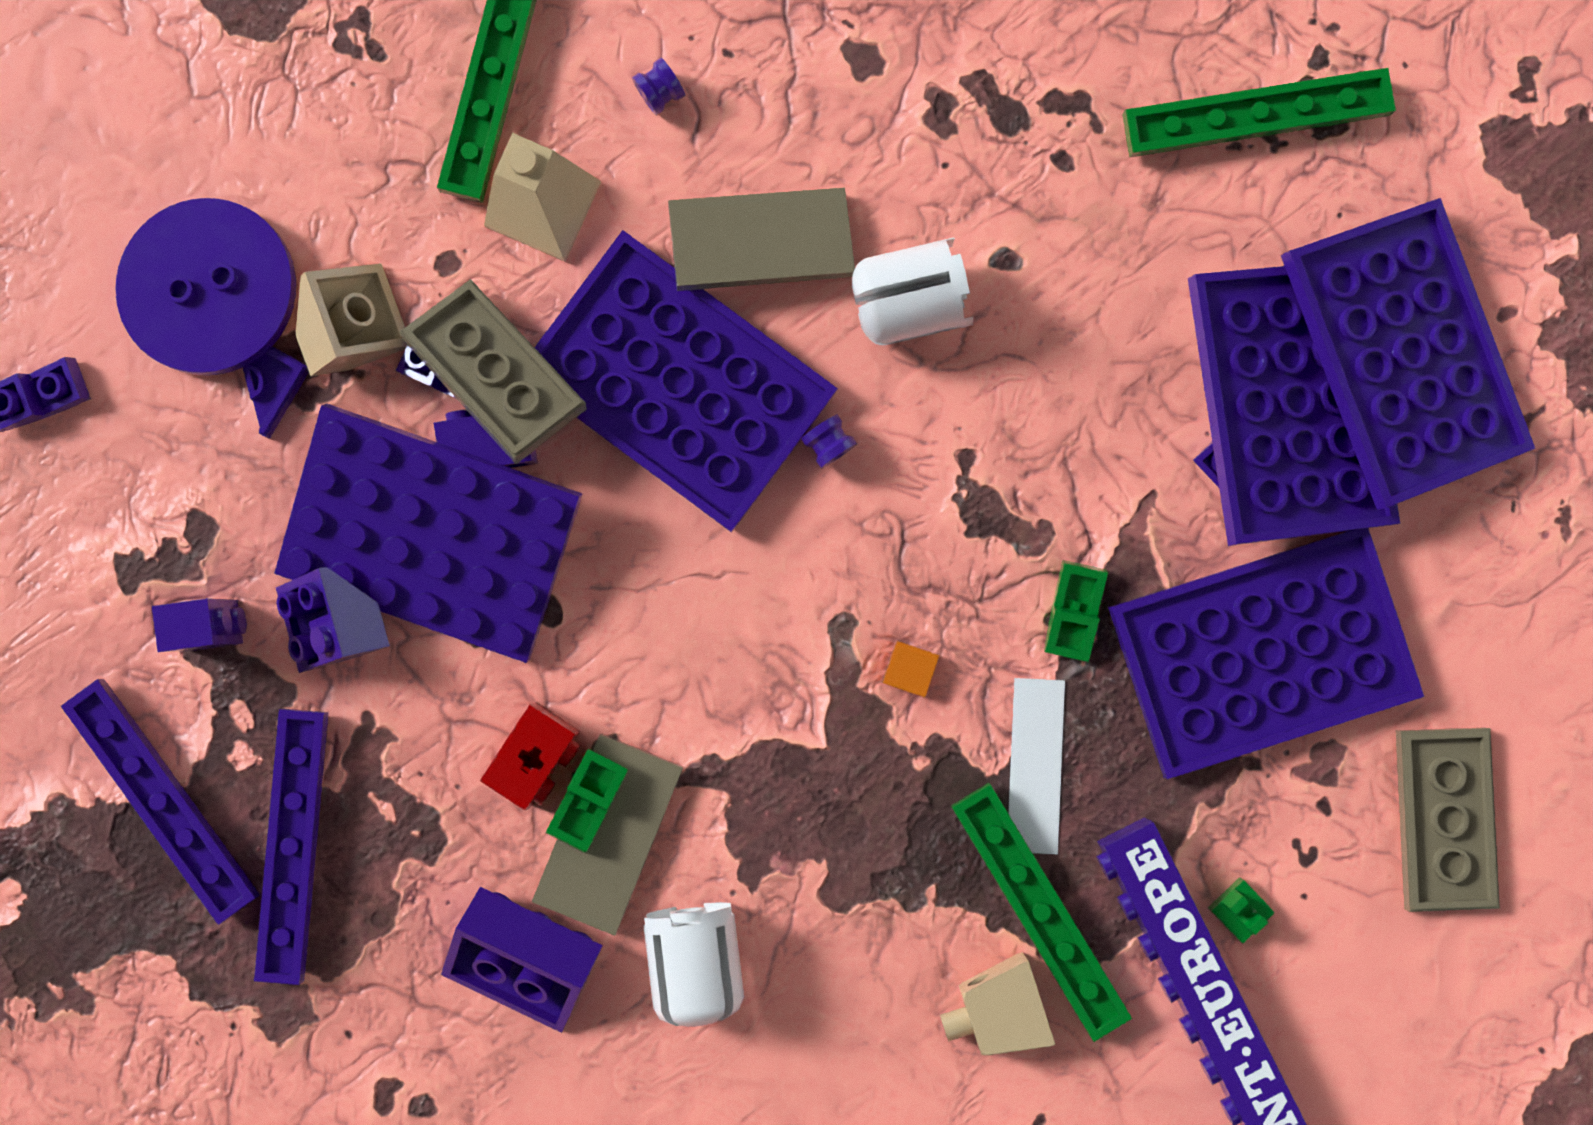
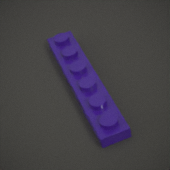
(160, 800)
(291, 846)

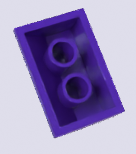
(520, 958)

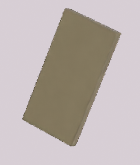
(761, 239)
(493, 371)
(1447, 819)
(601, 883)

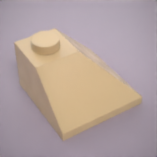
(539, 197)
(347, 318)

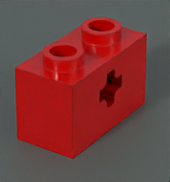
(509, 769)

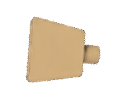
(1001, 1010)

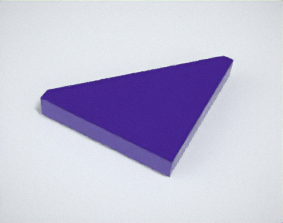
(272, 386)

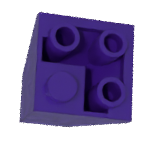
(328, 620)

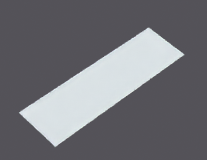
(1037, 761)

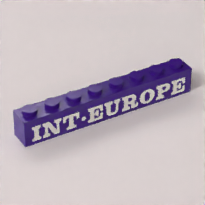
(1196, 977)

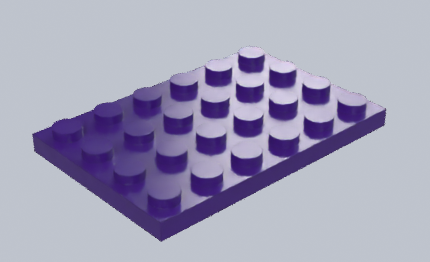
(1408, 353)
(682, 381)
(1272, 414)
(429, 531)
(1266, 652)

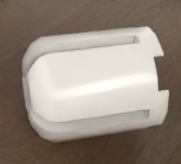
(911, 293)
(694, 964)

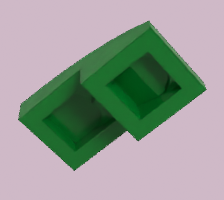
(1075, 610)
(587, 801)

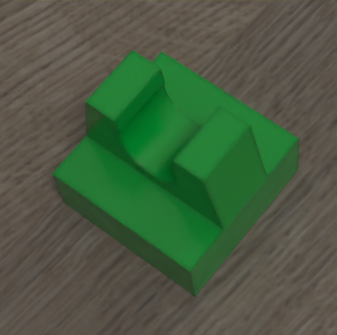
(1241, 910)

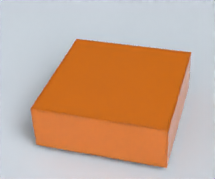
(910, 669)

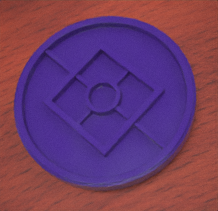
(205, 286)

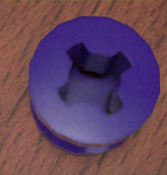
(658, 86)
(829, 441)

